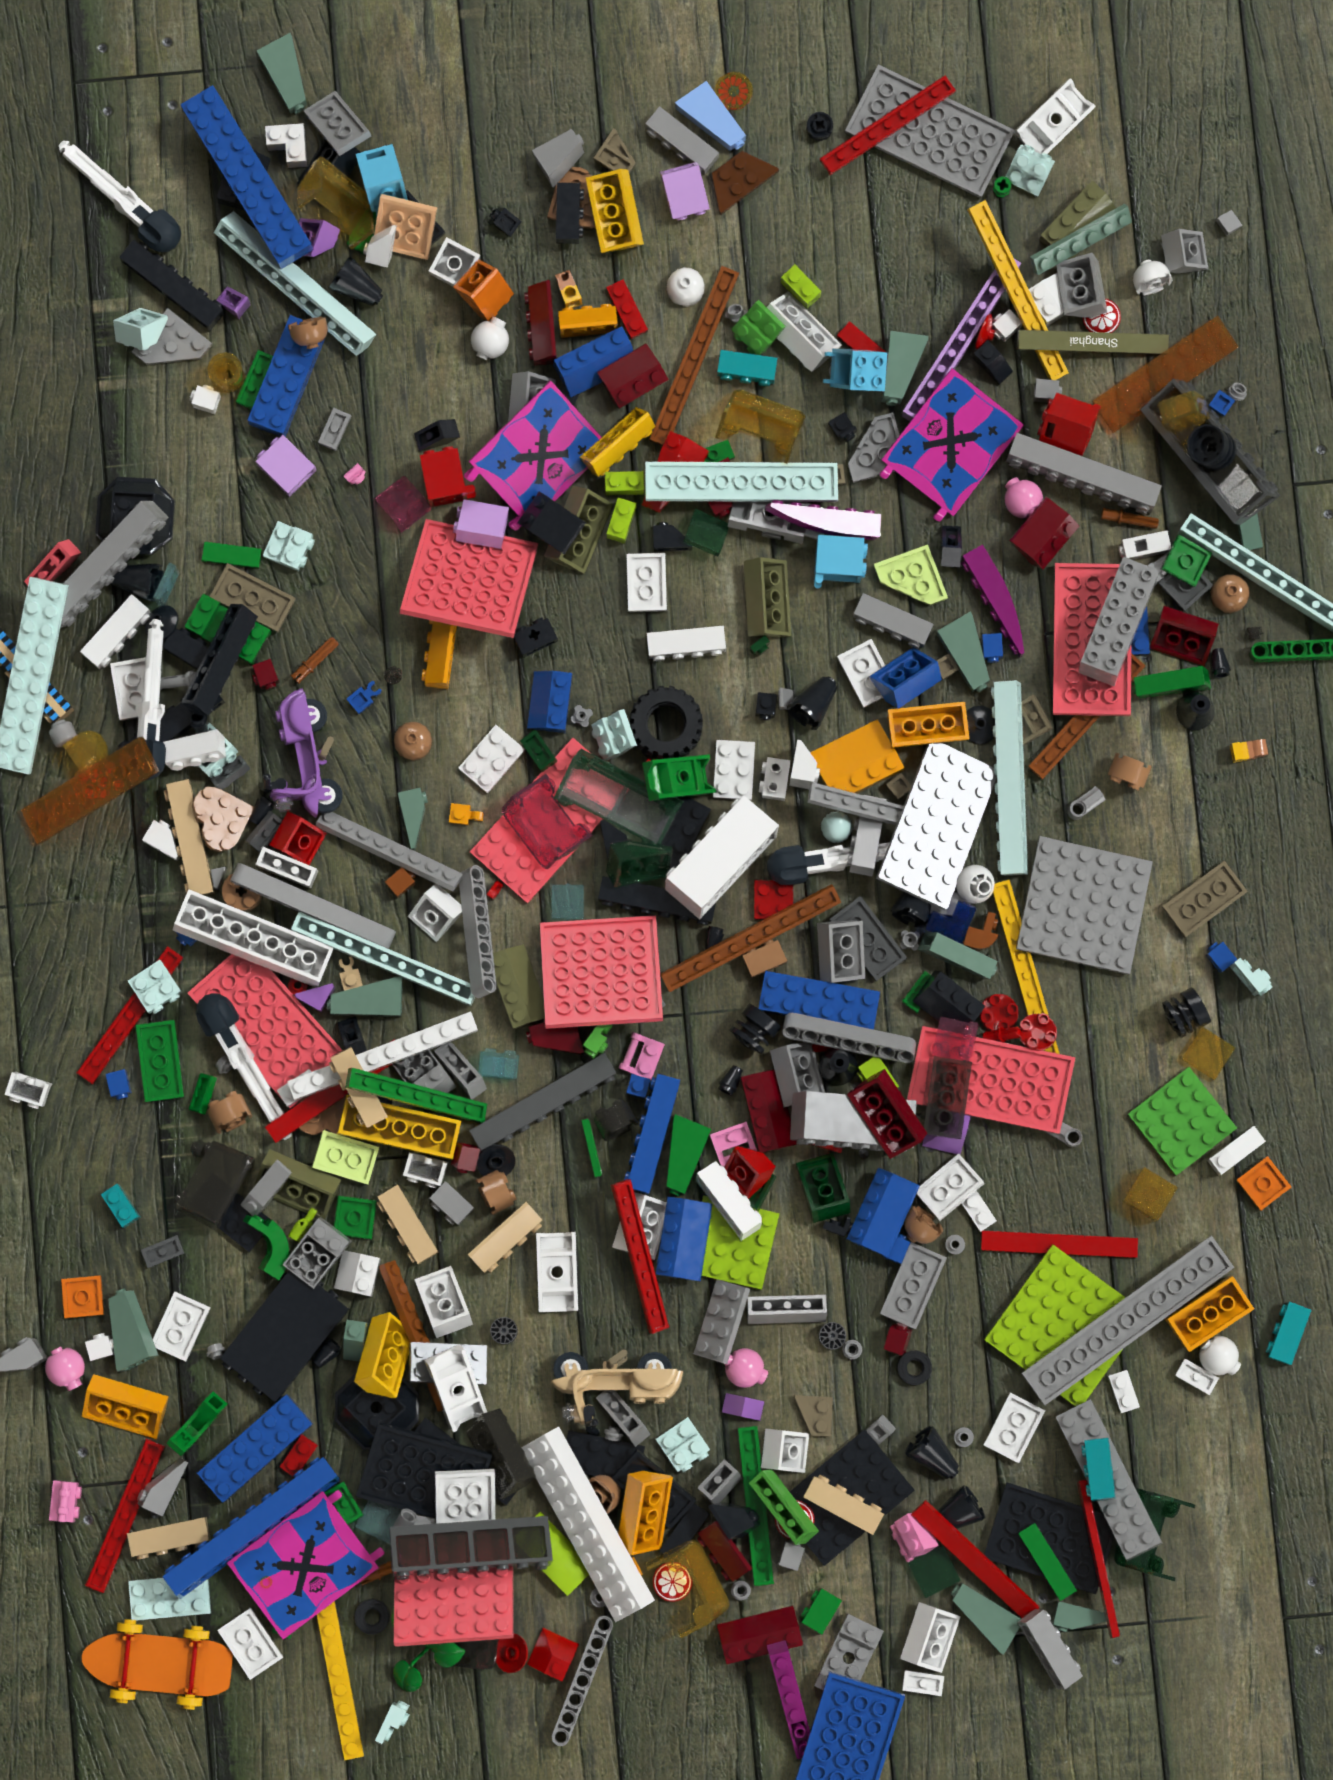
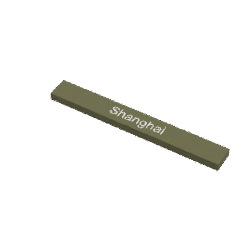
(1092, 342)

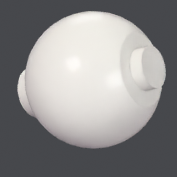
(490, 338)
(975, 884)
(1219, 1356)

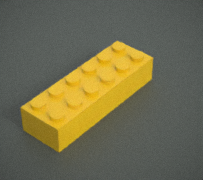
(404, 1130)

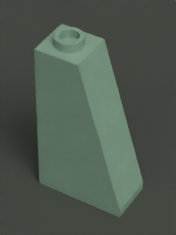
(283, 68)
(902, 359)
(963, 644)
(957, 955)
(374, 999)
(129, 1331)
(991, 1619)

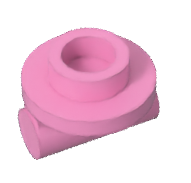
(355, 474)

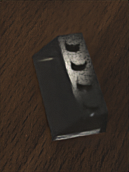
(945, 1097)
(508, 1459)

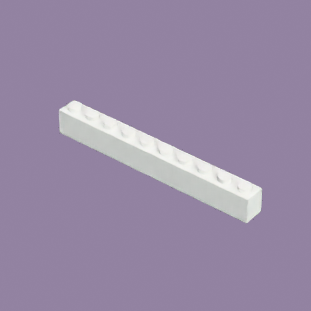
(388, 1054)

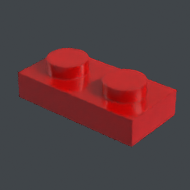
(299, 1455)

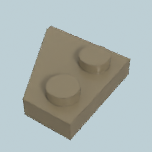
(614, 154)
(1033, 720)
(816, 1413)

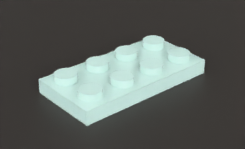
(156, 1600)

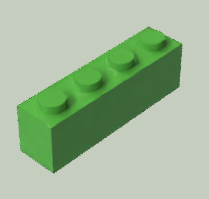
(784, 1507)

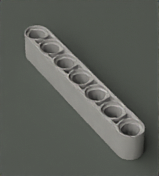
(477, 932)
(849, 1037)
(575, 1688)

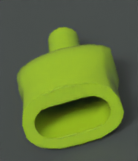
(302, 1226)

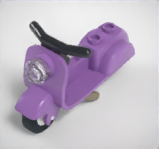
(298, 722)

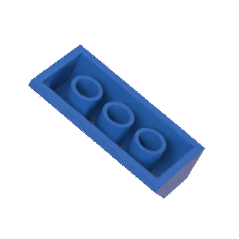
(580, 367)
(883, 1212)
(684, 1239)

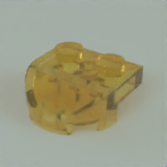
(86, 749)

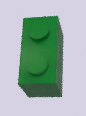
(820, 1611)

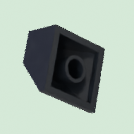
(735, 1519)

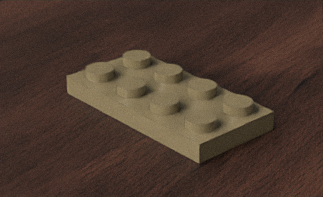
(261, 598)
(1204, 899)

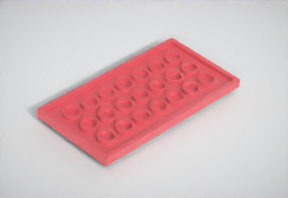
(1078, 601)
(510, 858)
(270, 1020)
(1006, 1082)

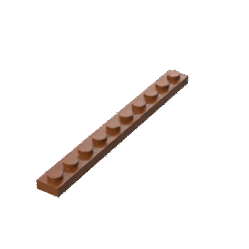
(694, 355)
(750, 938)

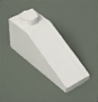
(1236, 1151)

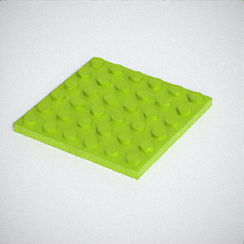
(1050, 1309)

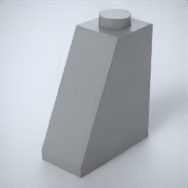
(559, 155)

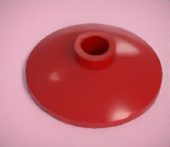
(986, 332)
(505, 1654)

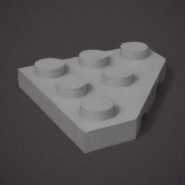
(175, 343)
(880, 436)

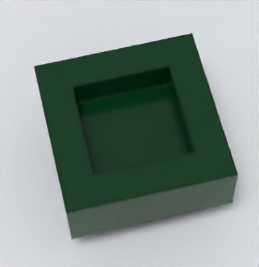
(760, 646)

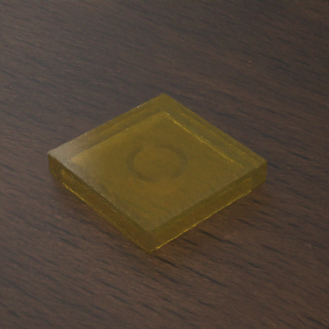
(1208, 1053)

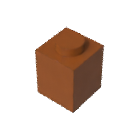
(401, 882)

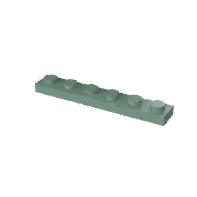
(1080, 239)

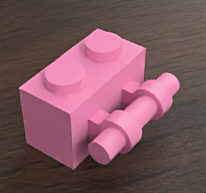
(64, 1501)
(912, 1537)

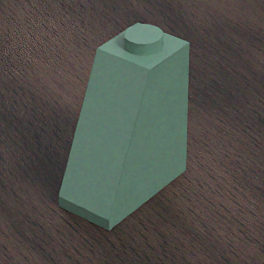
(354, 1339)

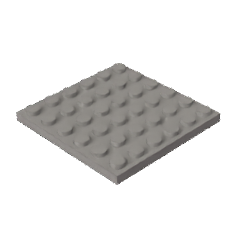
(1084, 905)

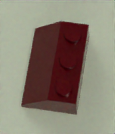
(632, 376)
(1044, 533)
(1184, 635)
(724, 1551)

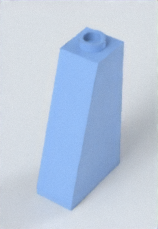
(711, 115)

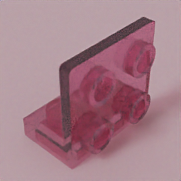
(403, 503)
(955, 1039)

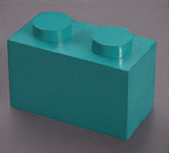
(120, 1205)

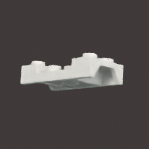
(1041, 131)
(562, 1292)
(451, 1370)

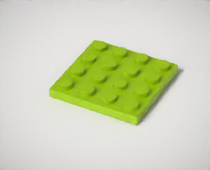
(738, 1260)

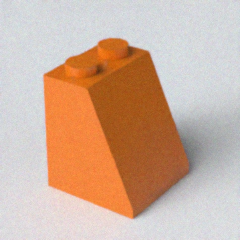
(484, 289)

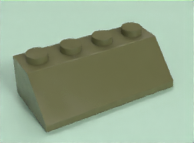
(1084, 209)
(592, 510)
(767, 598)
(518, 986)
(305, 1185)

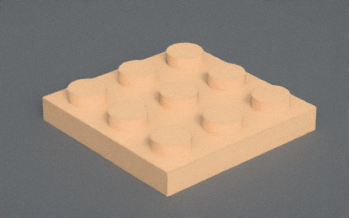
(413, 222)

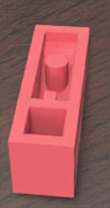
(56, 561)

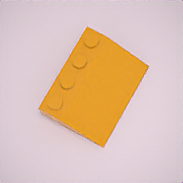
(858, 759)

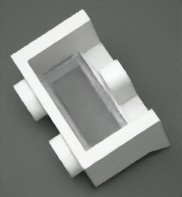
(28, 1090)
(425, 1169)

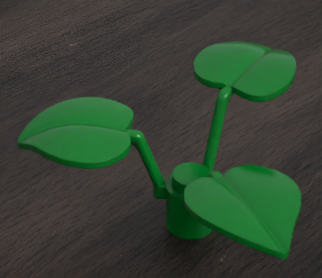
(409, 1678)

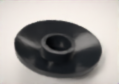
(168, 617)
(978, 734)
(504, 1162)

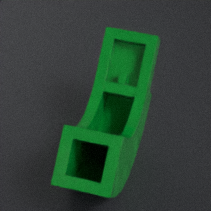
(276, 1242)
(197, 1424)

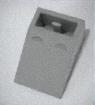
(425, 1071)
(317, 1252)
(24, 1357)

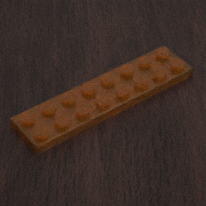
(1181, 362)
(90, 790)

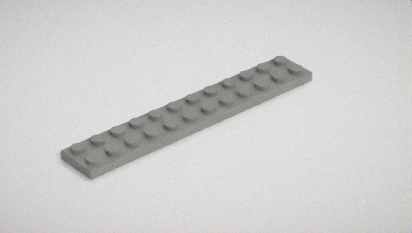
(1127, 1320)

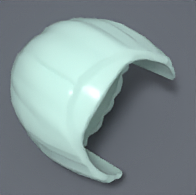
(836, 827)

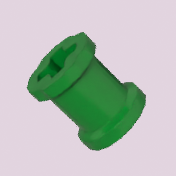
(1007, 186)

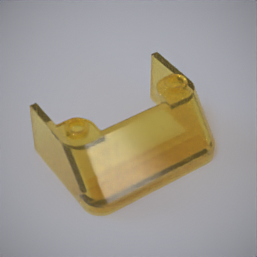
(340, 197)
(763, 419)
(694, 1559)

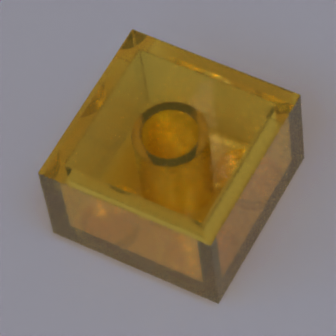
(1184, 410)
(1149, 1194)

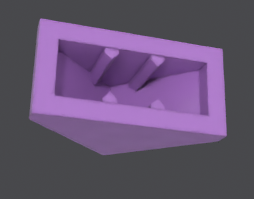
(234, 302)
(316, 997)
(743, 1406)

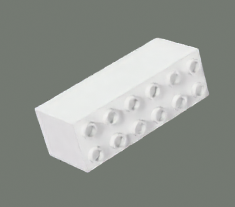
(721, 856)

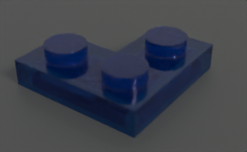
(954, 926)

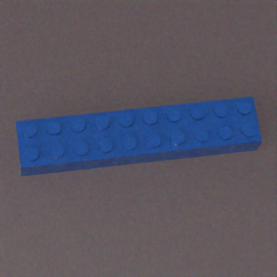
(247, 177)
(246, 1530)

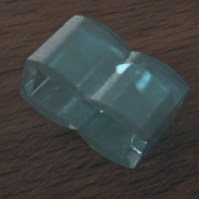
(498, 1064)

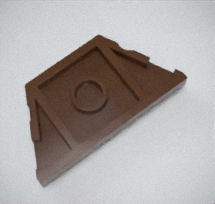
(740, 178)

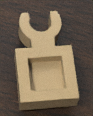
(350, 978)

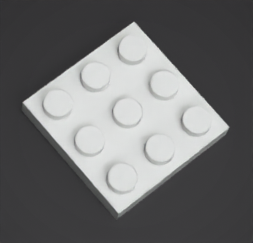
(465, 1495)

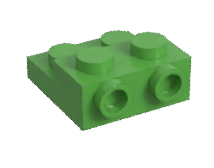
(758, 328)
(596, 1042)

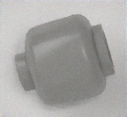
(61, 732)

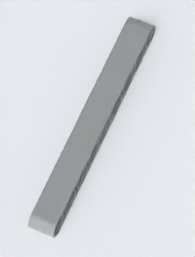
(311, 905)

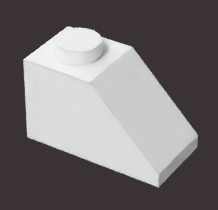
(380, 247)
(161, 838)

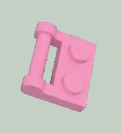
(648, 1057)
(731, 1138)

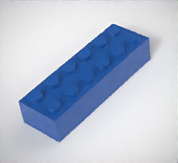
(283, 384)
(818, 999)
(653, 1132)
(255, 1448)

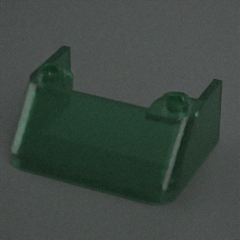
(1158, 1508)

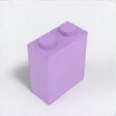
(684, 191)
(285, 465)
(481, 524)

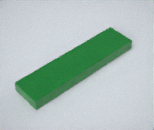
(1047, 1561)

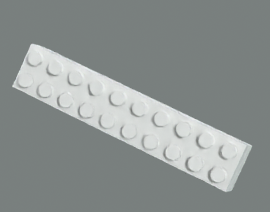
(587, 1525)

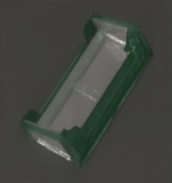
(616, 798)

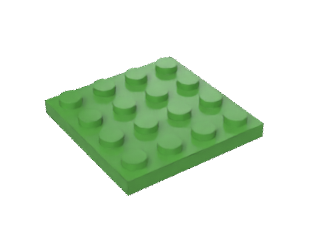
(1182, 1121)

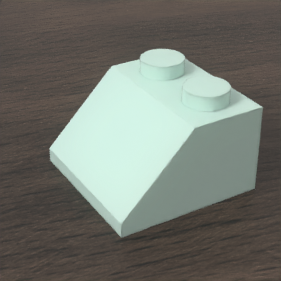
(139, 328)

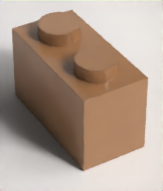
(764, 958)

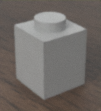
(1046, 390)

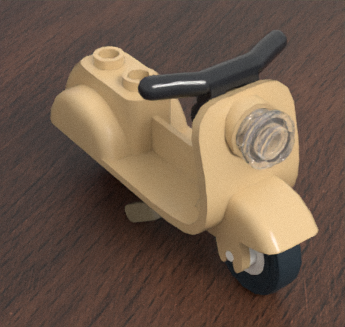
(651, 1381)

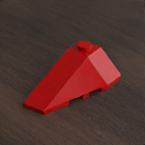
(677, 449)

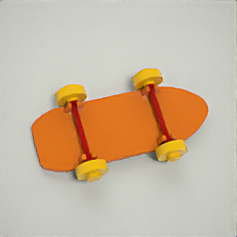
(160, 1664)

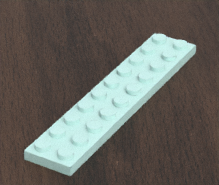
(741, 481)
(31, 673)

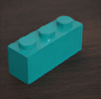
(747, 367)
(1288, 1333)
(1099, 1469)

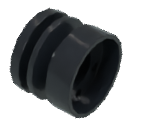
(1204, 441)
(1188, 1011)
(755, 1028)

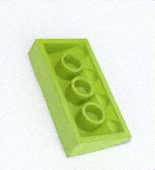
(566, 1568)

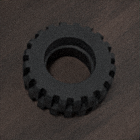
(672, 698)

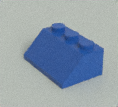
(906, 677)
(550, 701)

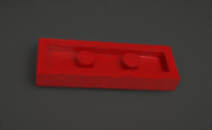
(627, 309)

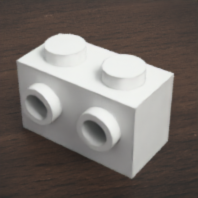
(775, 779)

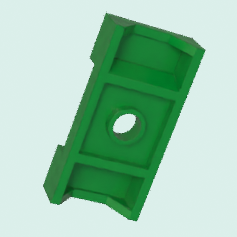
(207, 619)
(664, 779)

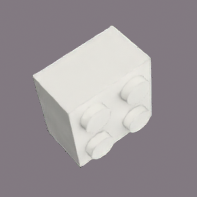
(452, 262)

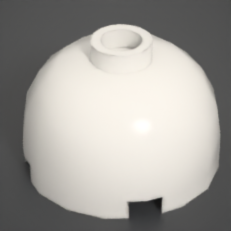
(1151, 277)
(685, 287)

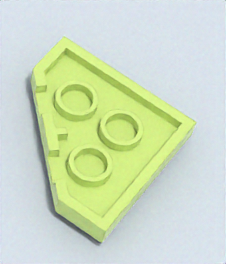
(913, 575)

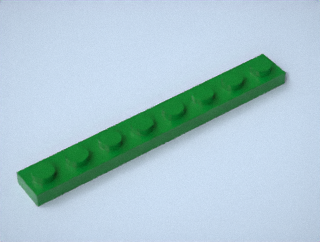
(416, 1095)
(759, 1536)

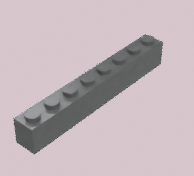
(543, 1102)

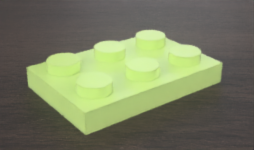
(345, 1157)

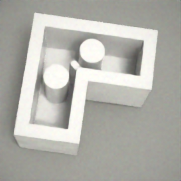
(288, 138)

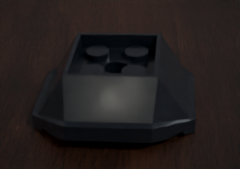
(122, 497)
(358, 1420)

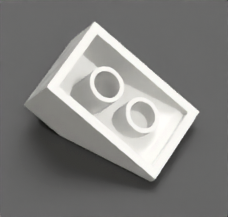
(1048, 299)
(443, 1302)

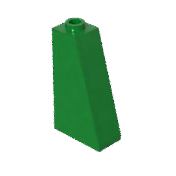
(1172, 682)
(685, 1151)

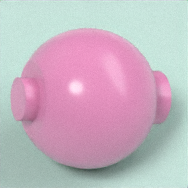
(1022, 497)
(65, 1368)
(745, 1368)

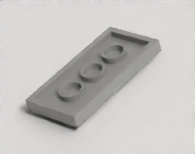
(337, 123)
(913, 1285)
(721, 1321)

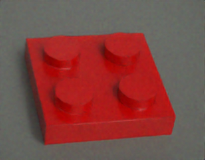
(770, 898)

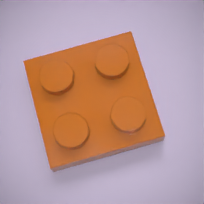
(1263, 1183)
(82, 1296)

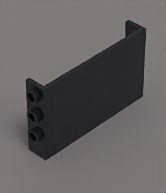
(284, 1335)

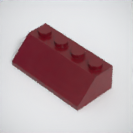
(542, 323)
(766, 1110)
(887, 1114)
(751, 1635)

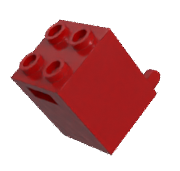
(1068, 423)
(444, 477)

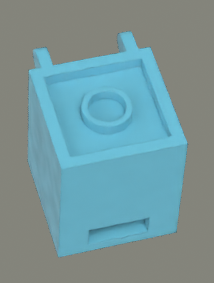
(381, 175)
(857, 369)
(839, 559)

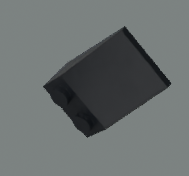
(551, 522)

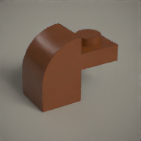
(982, 939)

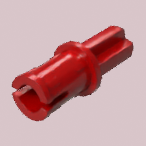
(1002, 1034)

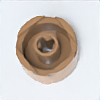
(1129, 771)
(232, 898)
(229, 1112)
(495, 1191)

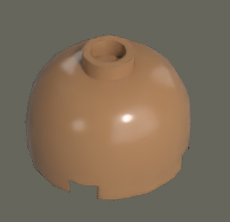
(309, 332)
(1230, 593)
(413, 741)
(921, 1227)
(607, 1491)

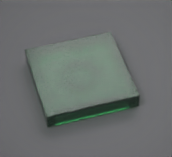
(706, 532)
(934, 1571)

